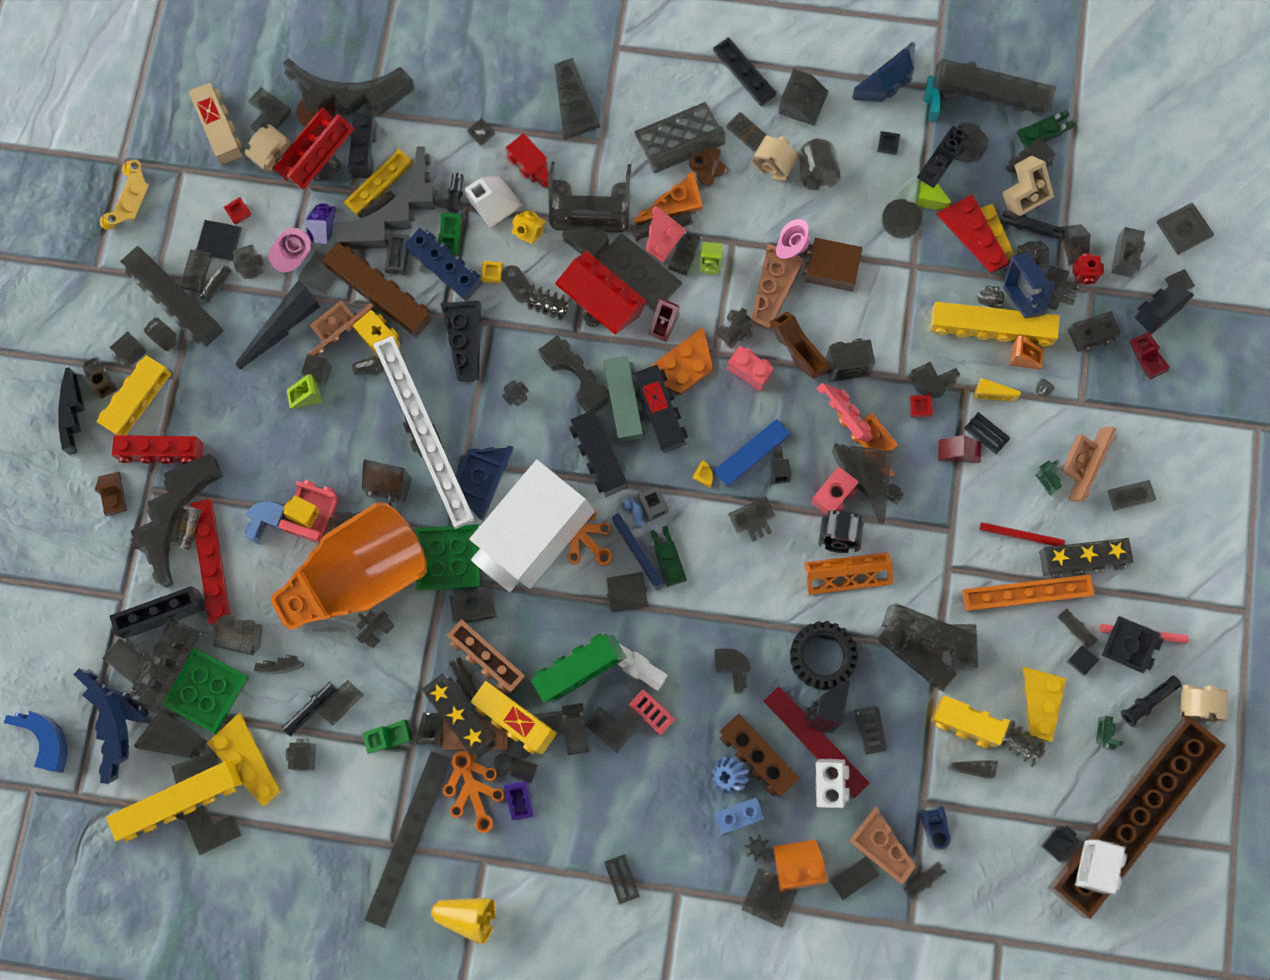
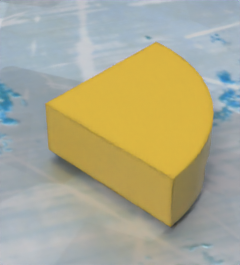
(704, 474)

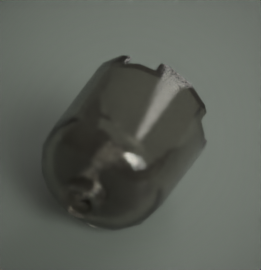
(819, 164)

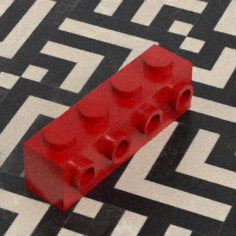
(156, 449)

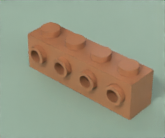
(491, 661)

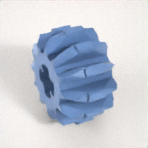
(730, 775)

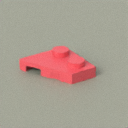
(663, 235)

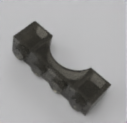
(559, 357)

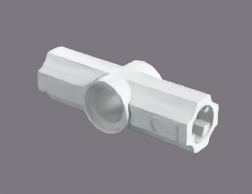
(640, 668)

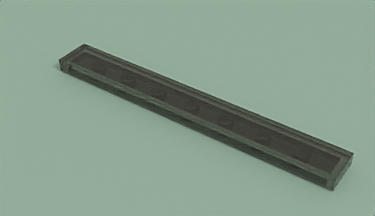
(407, 840)

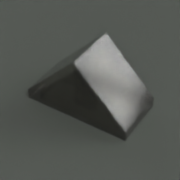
(1076, 242)
(430, 730)

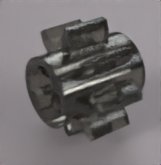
(991, 297)
(515, 393)
(762, 844)

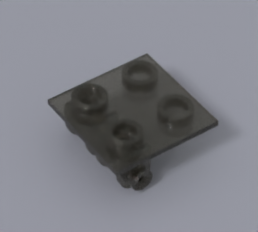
(767, 901)

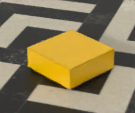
(492, 272)

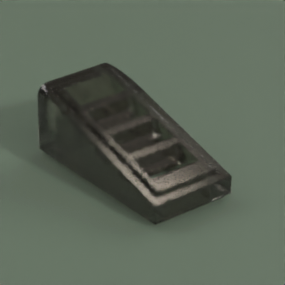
(878, 728)
(983, 769)

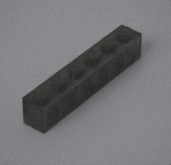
(994, 87)
(172, 296)

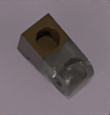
(98, 377)

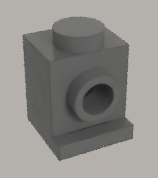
(649, 494)

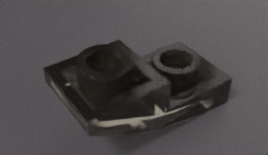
(684, 253)
(284, 665)

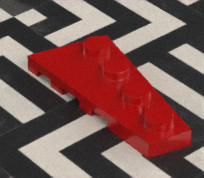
(974, 232)

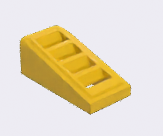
(993, 391)

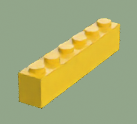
(992, 323)
(173, 801)

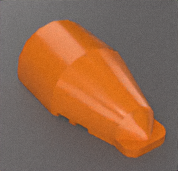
(353, 568)

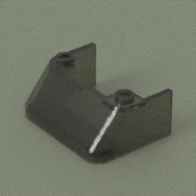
(580, 211)

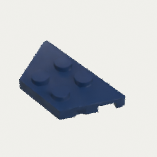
(481, 475)

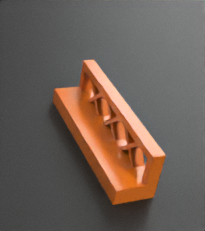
(845, 566)

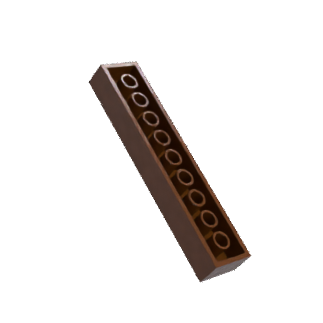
(1143, 807)

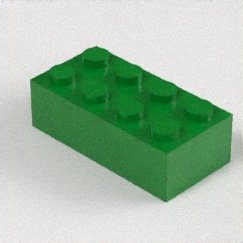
(578, 668)

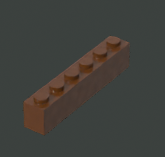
(377, 290)

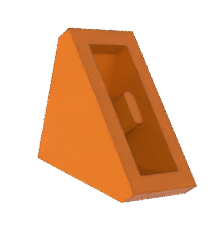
(1026, 354)

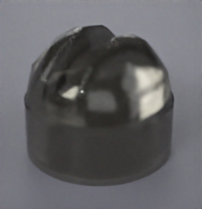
(1044, 388)

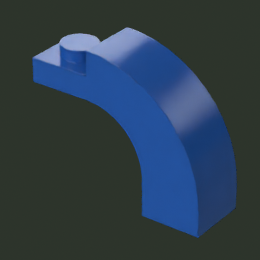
(51, 739)

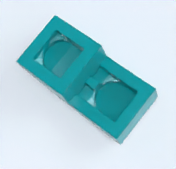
(932, 96)

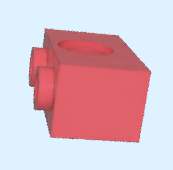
(840, 481)

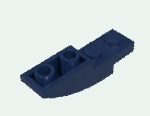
(96, 690)
(113, 730)

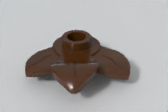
(710, 167)

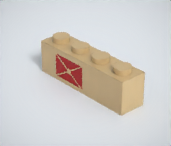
(215, 123)

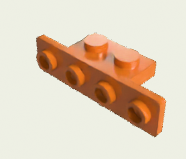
(882, 438)

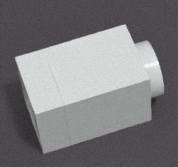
(529, 528)

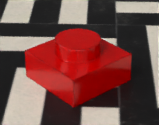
(237, 211)
(920, 406)

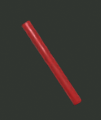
(1021, 534)

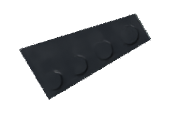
(464, 333)

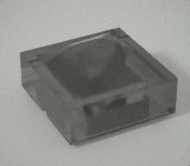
(481, 132)

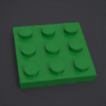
(448, 558)
(205, 690)

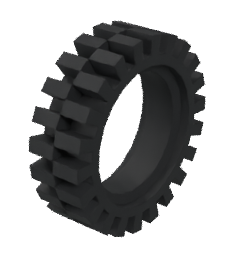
(838, 634)

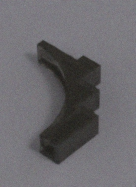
(375, 94)
(183, 485)

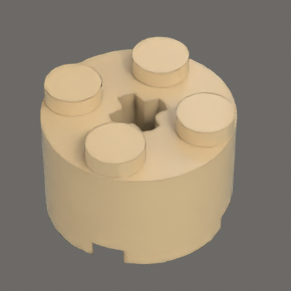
(267, 147)
(775, 157)
(1205, 703)

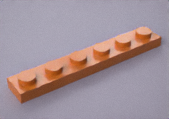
(1027, 593)

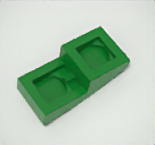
(450, 231)
(387, 736)

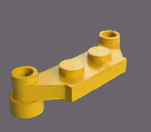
(130, 197)

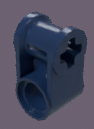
(935, 826)

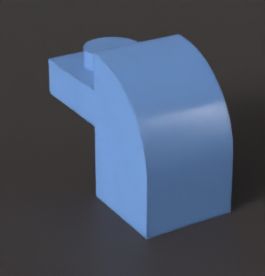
(263, 514)

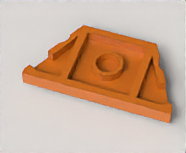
(686, 363)

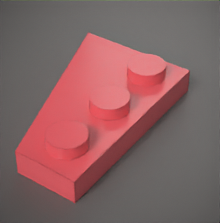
(851, 413)

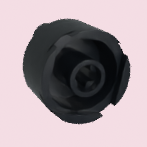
(841, 532)

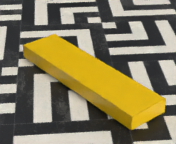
(379, 182)

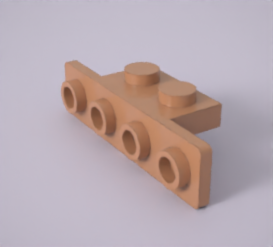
(333, 323)
(1086, 460)

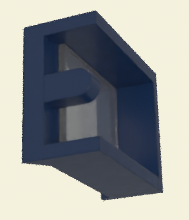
(1028, 286)

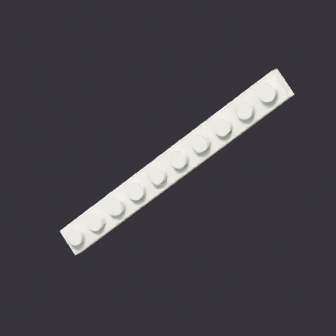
(424, 432)

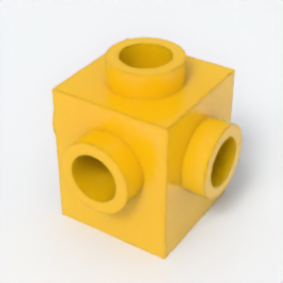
(528, 226)

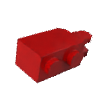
(528, 159)

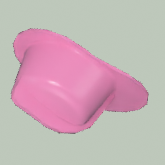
(793, 239)
(289, 250)

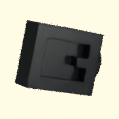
(1060, 842)

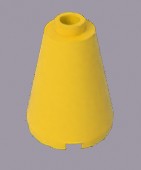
(466, 917)

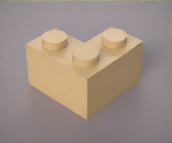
(1033, 186)

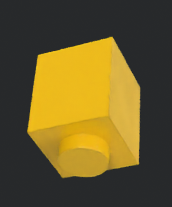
(301, 512)

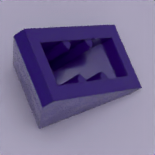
(519, 800)

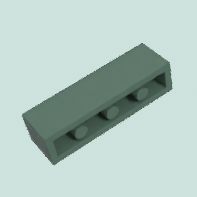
(623, 399)

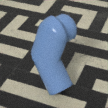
(635, 508)

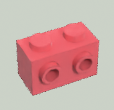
(750, 368)

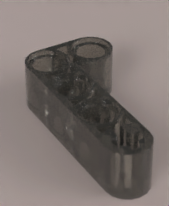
(919, 659)

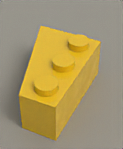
(969, 722)

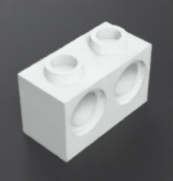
(825, 782)

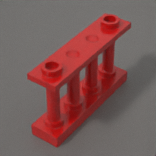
(313, 148)

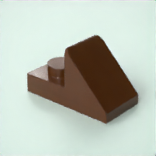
(111, 493)

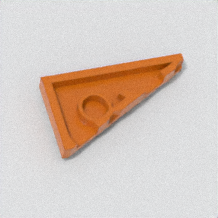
(679, 200)

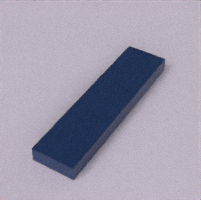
(637, 552)

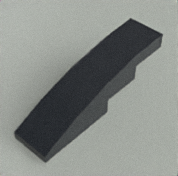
(69, 405)

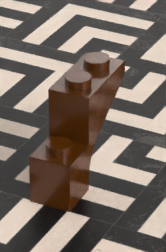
(802, 351)

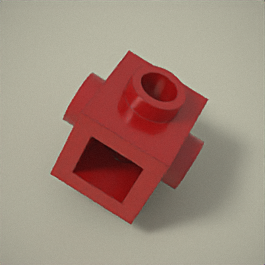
(1087, 269)

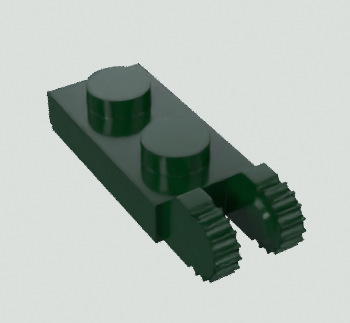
(1045, 129)
(668, 559)

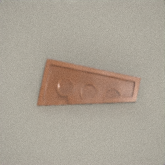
(774, 286)

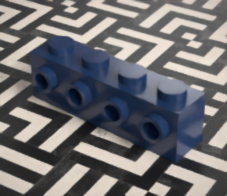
(443, 264)

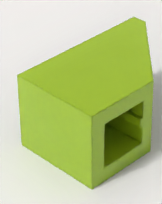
(711, 258)

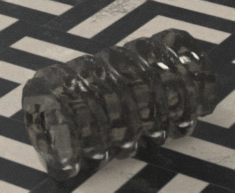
(548, 303)
(1023, 744)

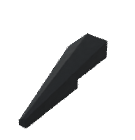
(292, 310)

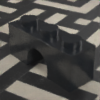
(360, 153)

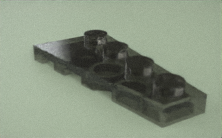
(574, 103)

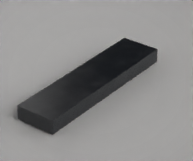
(744, 71)

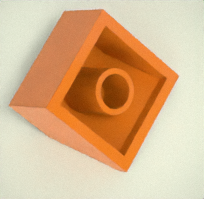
(799, 865)

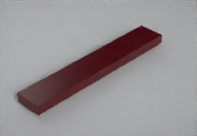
(813, 739)

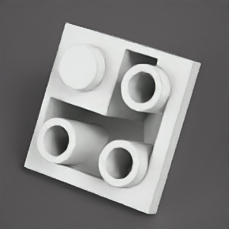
(492, 199)

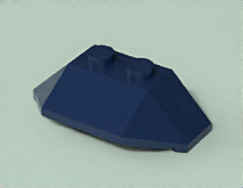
(888, 78)

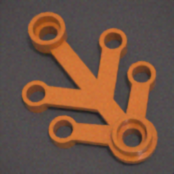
(590, 528)
(471, 788)

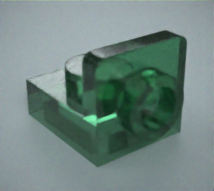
(1047, 478)
(1105, 731)

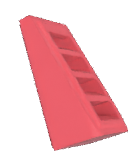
(643, 694)

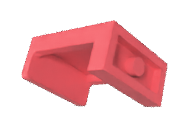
(326, 502)

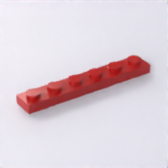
(211, 562)

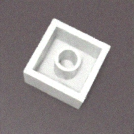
(1101, 867)

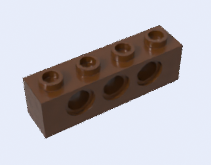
(786, 776)

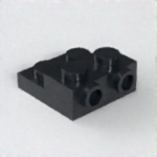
(1132, 645)

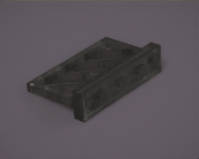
(686, 148)

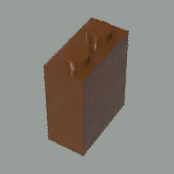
(832, 264)

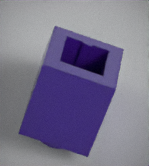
(320, 223)

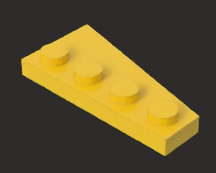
(237, 744)

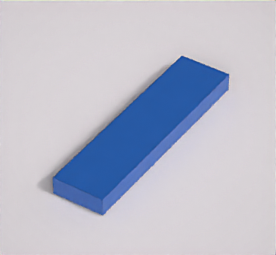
(752, 452)

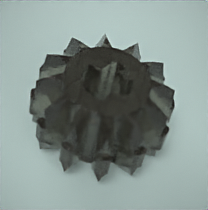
(161, 334)

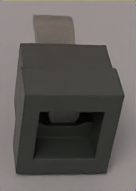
(780, 467)

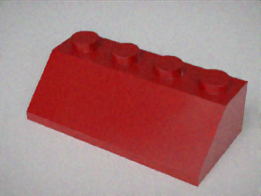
(601, 293)

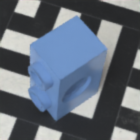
(739, 816)

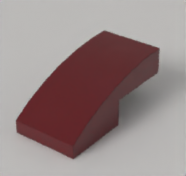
(1148, 356)

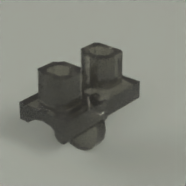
(738, 329)
(367, 635)

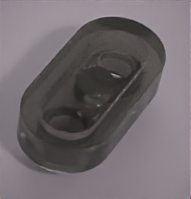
(515, 283)

